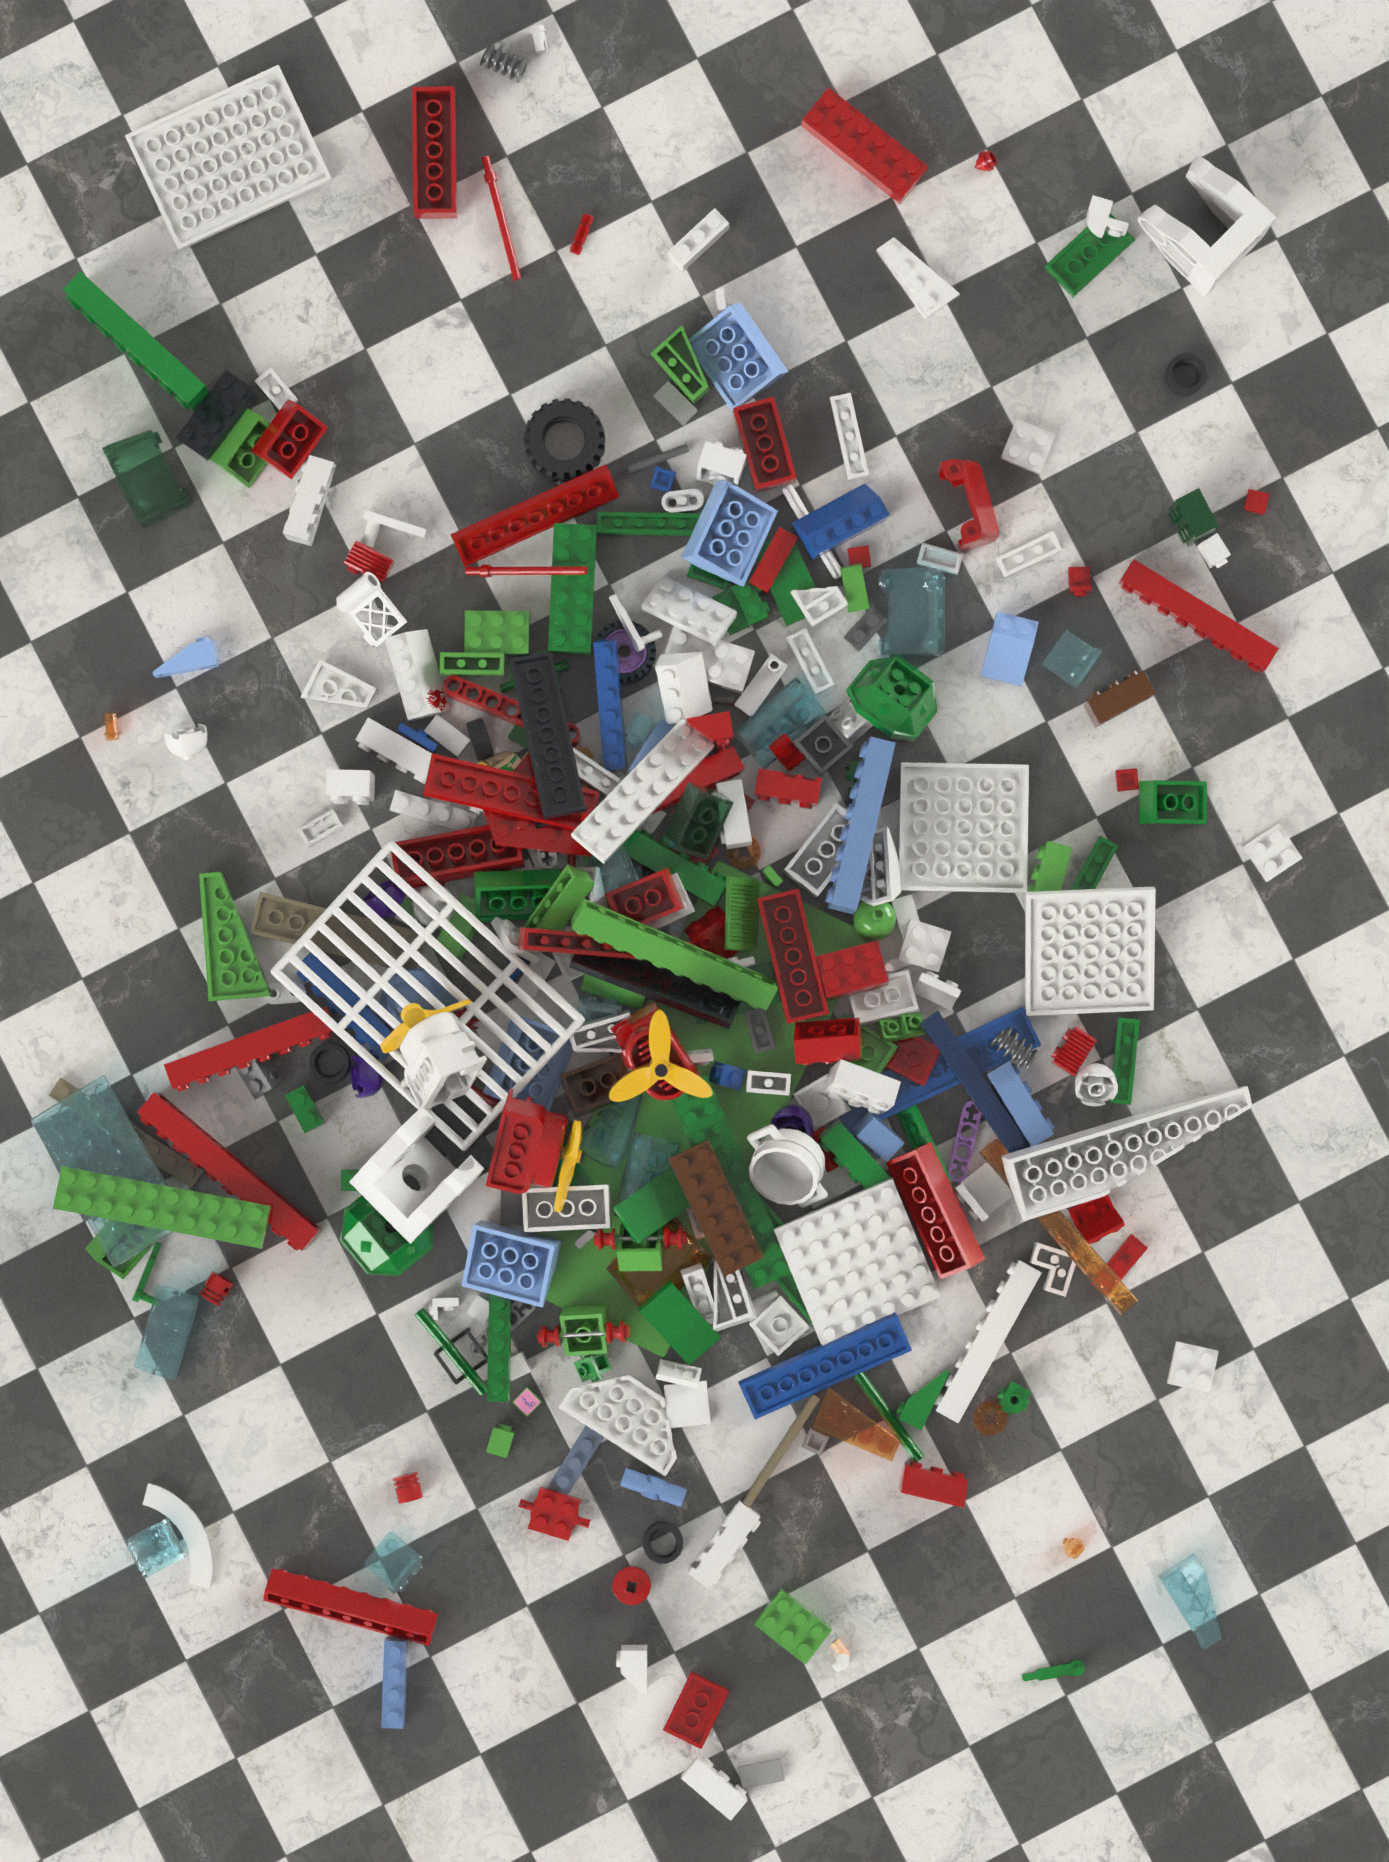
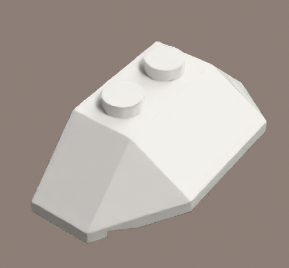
(882, 872)

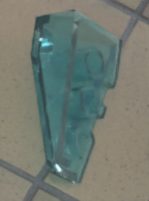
(611, 1133)

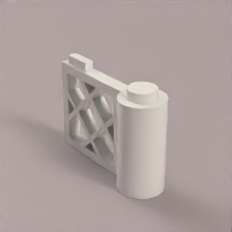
(357, 598)

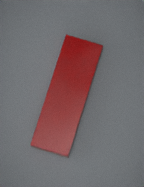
(773, 559)

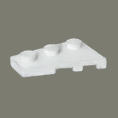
(337, 686)

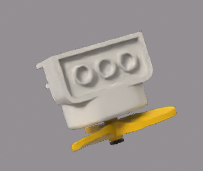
(437, 1054)

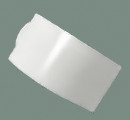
(1099, 220)

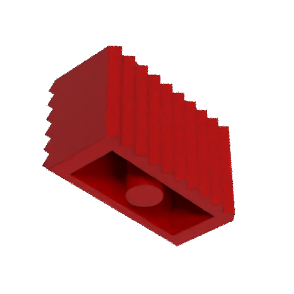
(364, 559)
(1073, 1050)

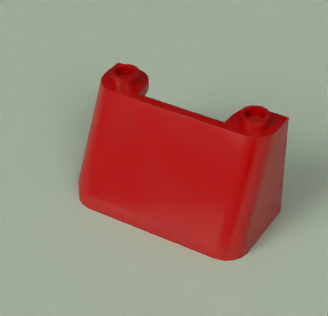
(984, 526)

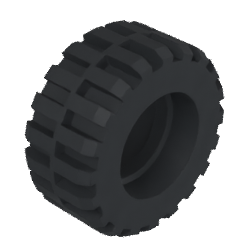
(559, 412)

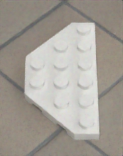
(626, 1416)

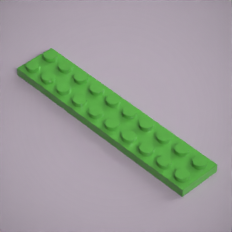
(162, 1207)

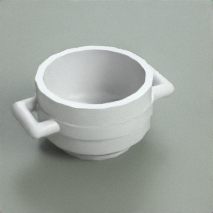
(787, 1166)

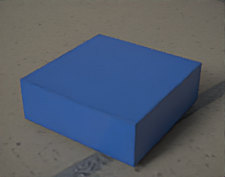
(663, 479)

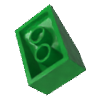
(1172, 802)

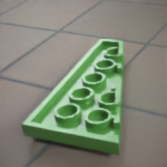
(229, 955)

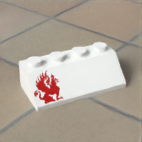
(417, 674)

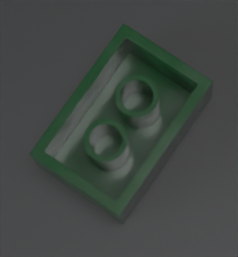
(1192, 517)

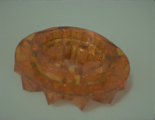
(744, 862)
(979, 1418)

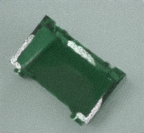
(146, 477)

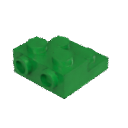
(746, 603)

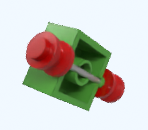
(644, 1256)
(584, 1331)

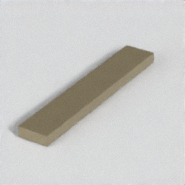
(780, 1450)

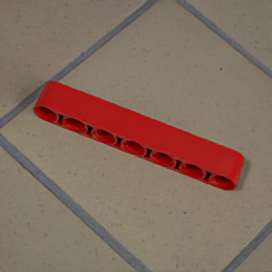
(485, 696)

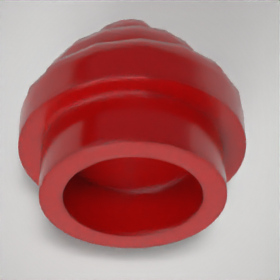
(986, 161)

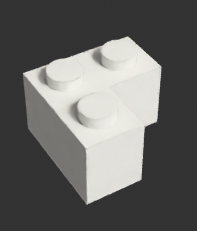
(1059, 1265)

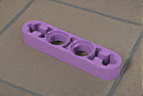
(960, 1140)

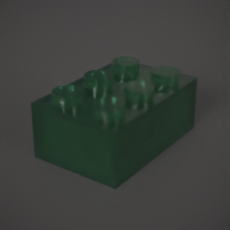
(697, 821)

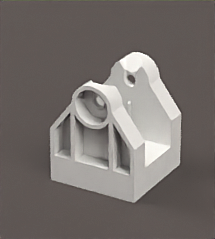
(1232, 205)
(413, 1154)

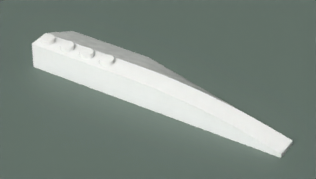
(1108, 1155)

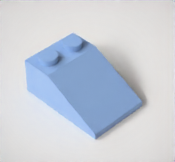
(1009, 648)

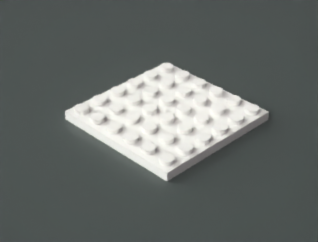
(963, 827)
(1089, 951)
(856, 1261)

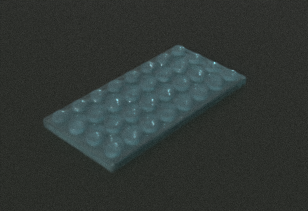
(97, 1136)

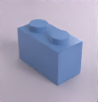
(878, 1136)

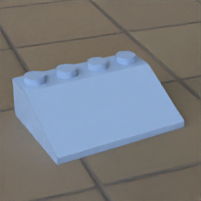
(736, 356)
(729, 533)
(547, 1080)
(510, 1263)

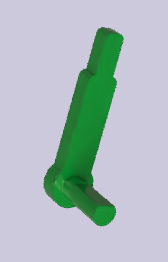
(139, 1294)
(1074, 1668)

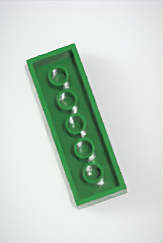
(572, 594)

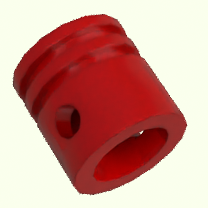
(216, 1288)
(408, 1487)

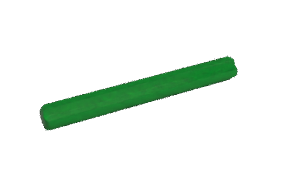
(451, 1351)
(888, 1417)

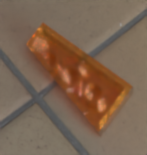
(846, 1423)

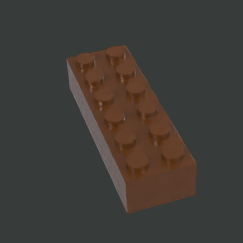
(716, 1207)

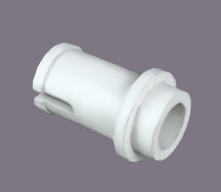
(539, 39)

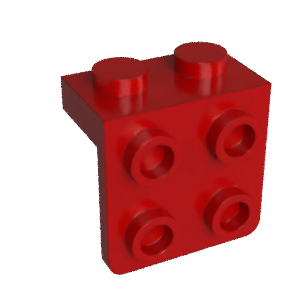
(709, 933)
(1096, 1218)

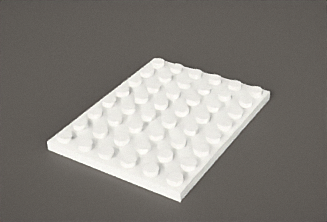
(228, 157)

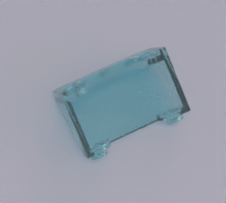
(914, 612)

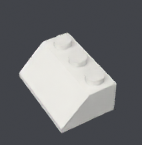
(683, 686)

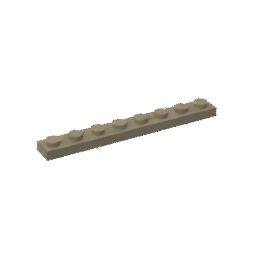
(161, 1154)

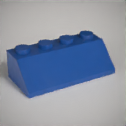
(840, 520)

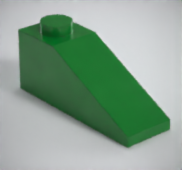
(920, 1403)

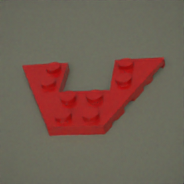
(523, 834)

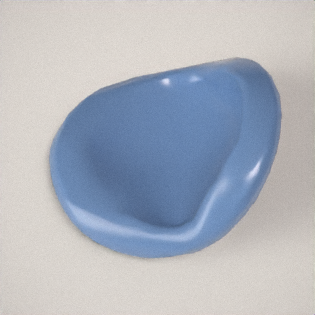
(412, 995)

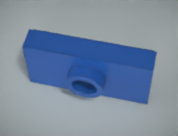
(419, 737)

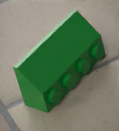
(510, 893)

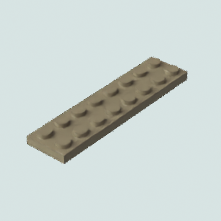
(289, 920)

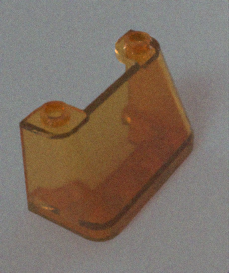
(643, 1284)

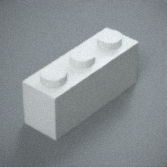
(698, 240)
(736, 827)
(714, 1787)

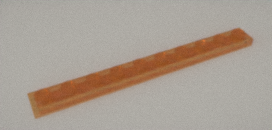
(1072, 1243)

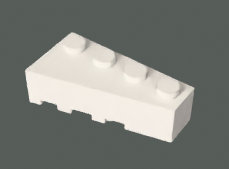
(309, 500)

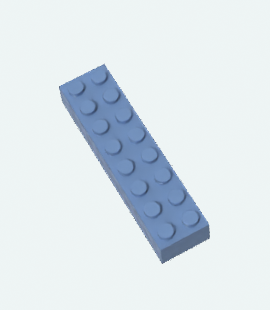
(861, 825)

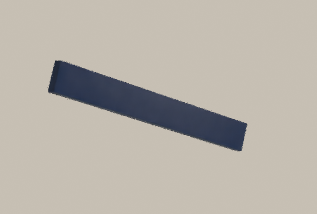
(973, 1083)

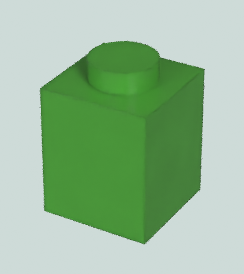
(500, 1440)

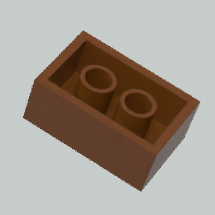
(1118, 697)

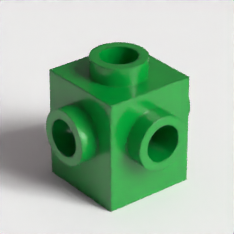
(592, 1367)
(1021, 1401)

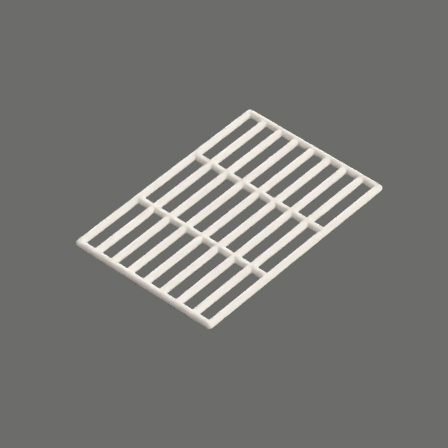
(410, 950)

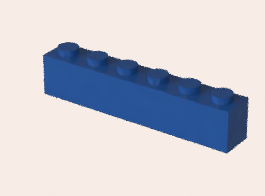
(610, 704)
(351, 998)

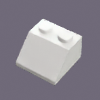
(634, 1665)

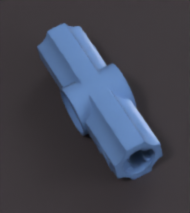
(653, 1487)

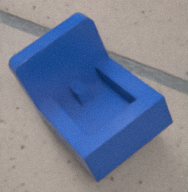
(727, 1075)

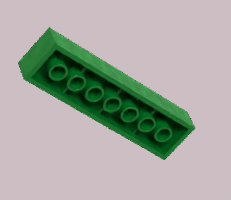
(131, 337)

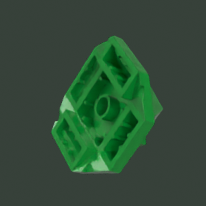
(894, 697)
(374, 1247)

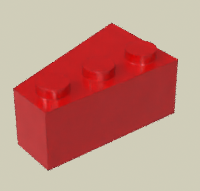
(787, 788)

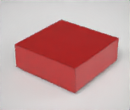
(1256, 501)
(859, 555)
(1127, 780)

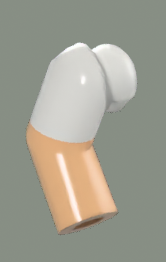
(843, 1654)

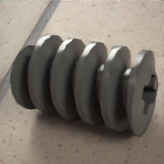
(505, 62)
(1015, 1047)

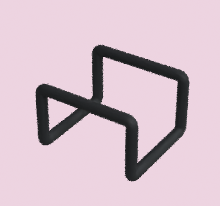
(466, 1331)

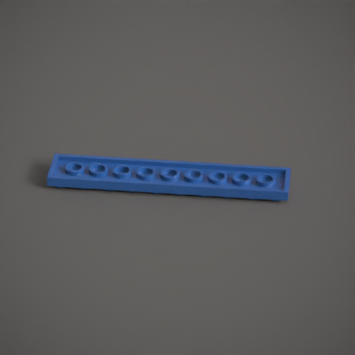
(942, 1078)

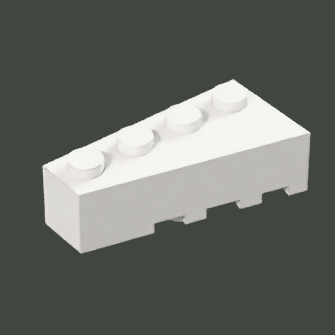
(723, 1544)

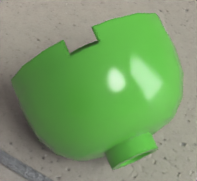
(874, 921)

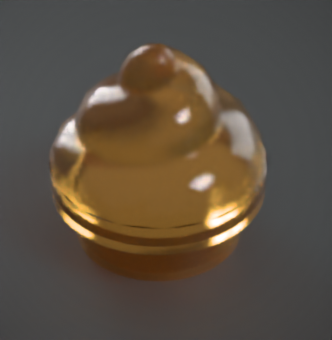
(1073, 1547)

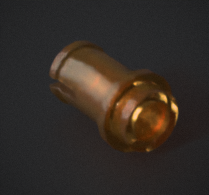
(111, 727)

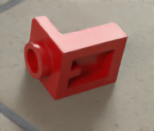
(1079, 581)
(786, 752)

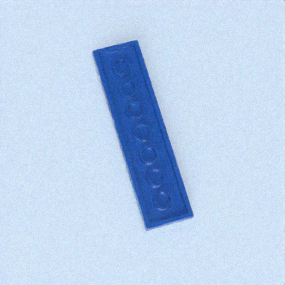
(824, 1366)

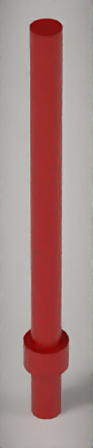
(490, 179)
(488, 570)

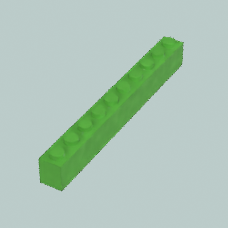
(673, 954)

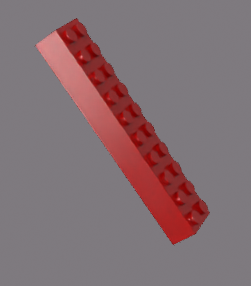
(227, 1169)

